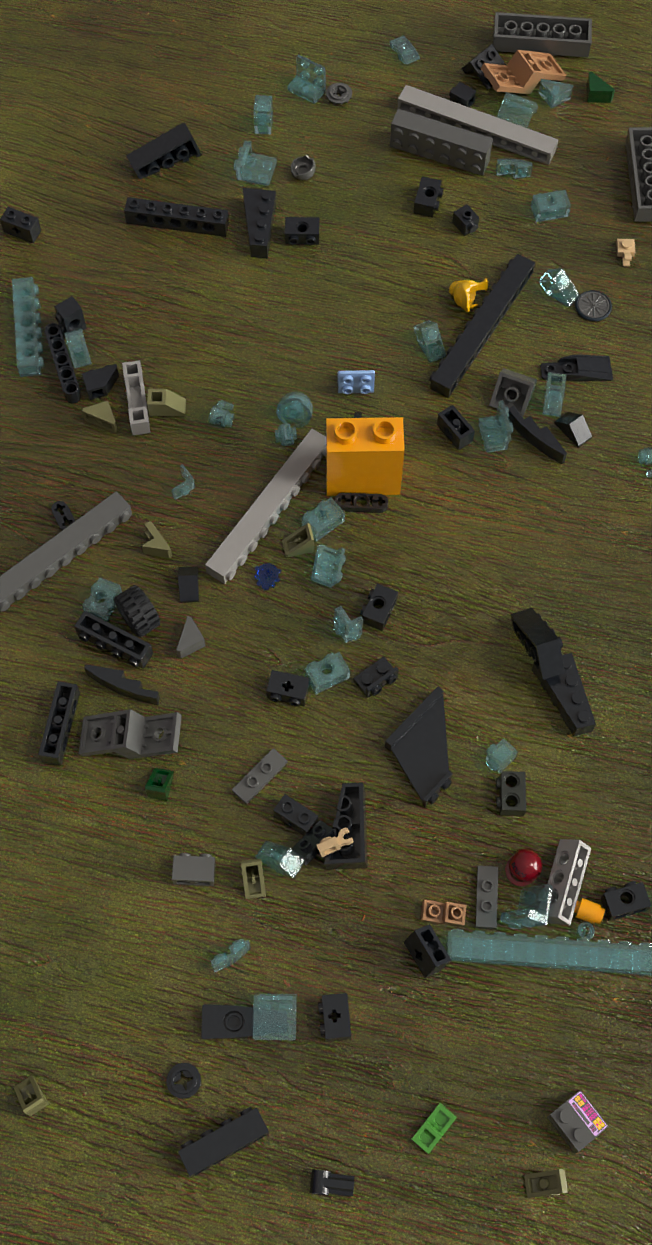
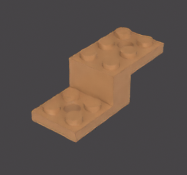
(523, 72)

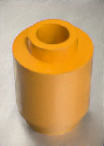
(589, 911)

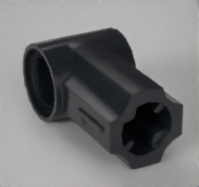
(326, 1183)

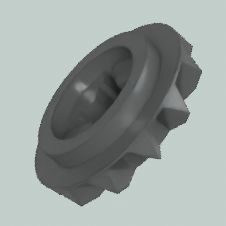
(344, 90)

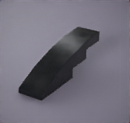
(539, 438)
(117, 682)

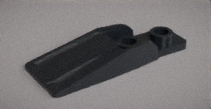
(580, 368)
(226, 1022)

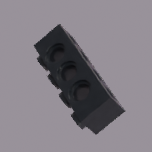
(59, 723)

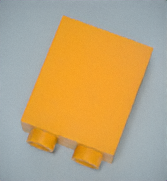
(364, 455)

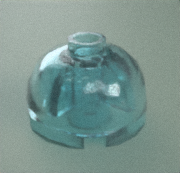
(295, 409)

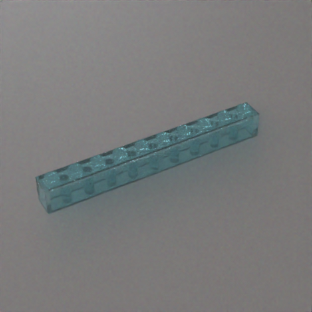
(549, 953)

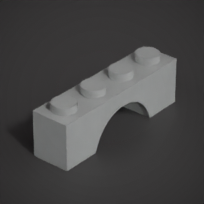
(136, 398)

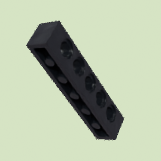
(176, 216)

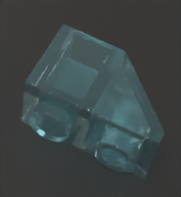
(559, 286)
(430, 340)
(554, 394)

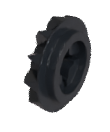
(175, 1075)

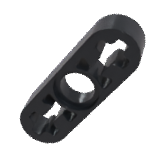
(367, 497)

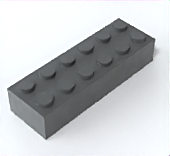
(542, 34)
(440, 142)
(639, 160)

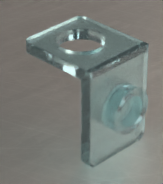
(185, 487)

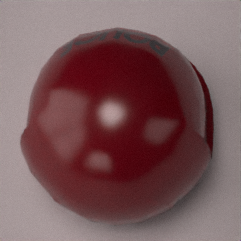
(525, 866)

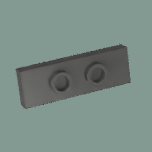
(259, 776)
(486, 897)

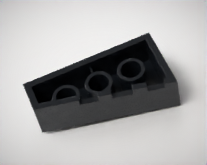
(164, 151)
(259, 214)
(539, 642)
(569, 697)
(350, 815)

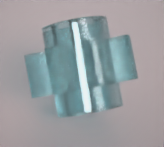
(285, 434)

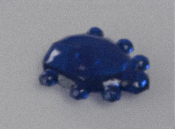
(267, 575)

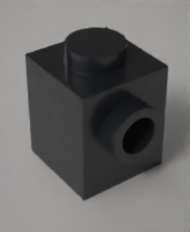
(463, 95)
(465, 220)

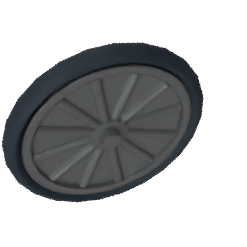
(593, 305)

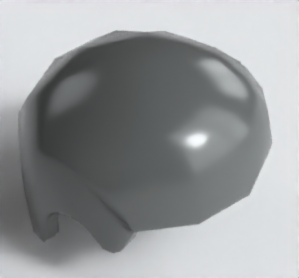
(303, 167)

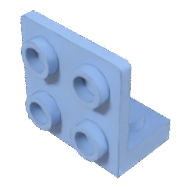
(356, 381)

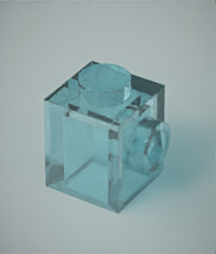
(500, 755)

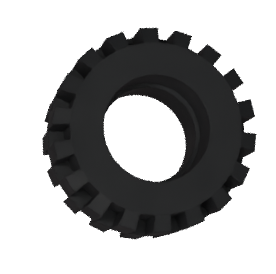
(137, 611)

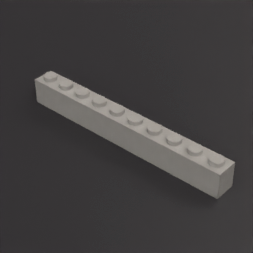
(504, 133)
(267, 507)

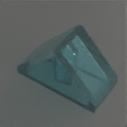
(555, 92)

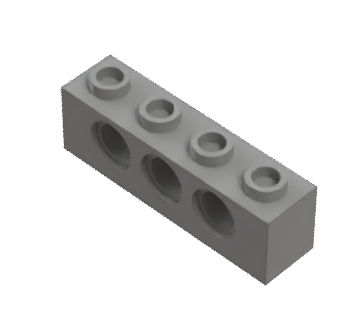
(566, 879)

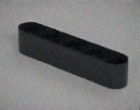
(62, 356)

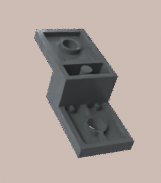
(130, 734)

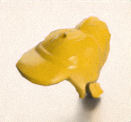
(465, 292)

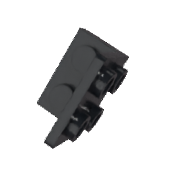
(489, 56)

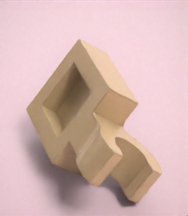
(626, 250)
(329, 845)

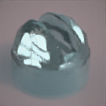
(582, 928)

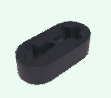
(67, 514)

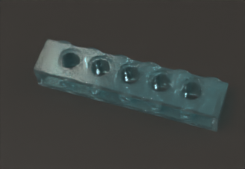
(28, 337)

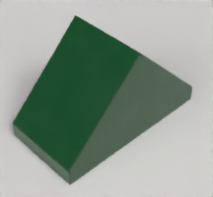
(598, 90)
(159, 784)

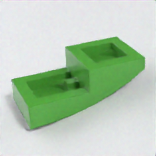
(434, 1128)

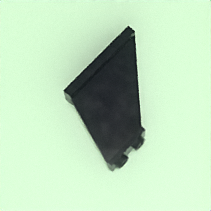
(422, 748)

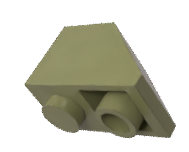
(165, 403)

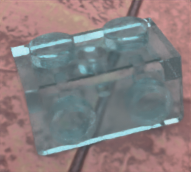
(328, 565)
(345, 627)

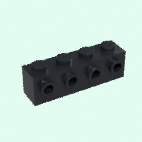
(114, 640)
(223, 1142)

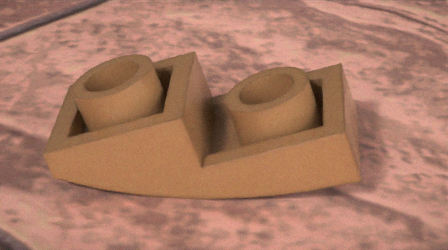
(443, 913)

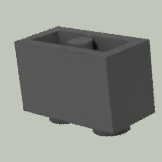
(194, 870)

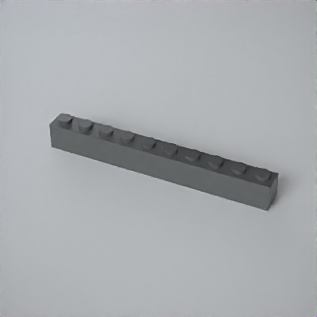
(62, 549)

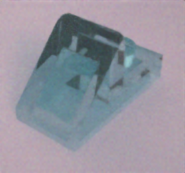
(77, 348)

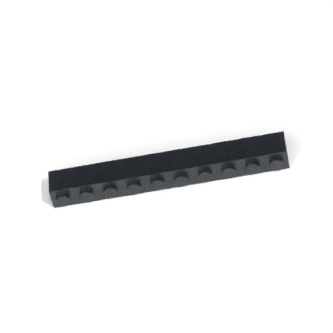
(482, 325)

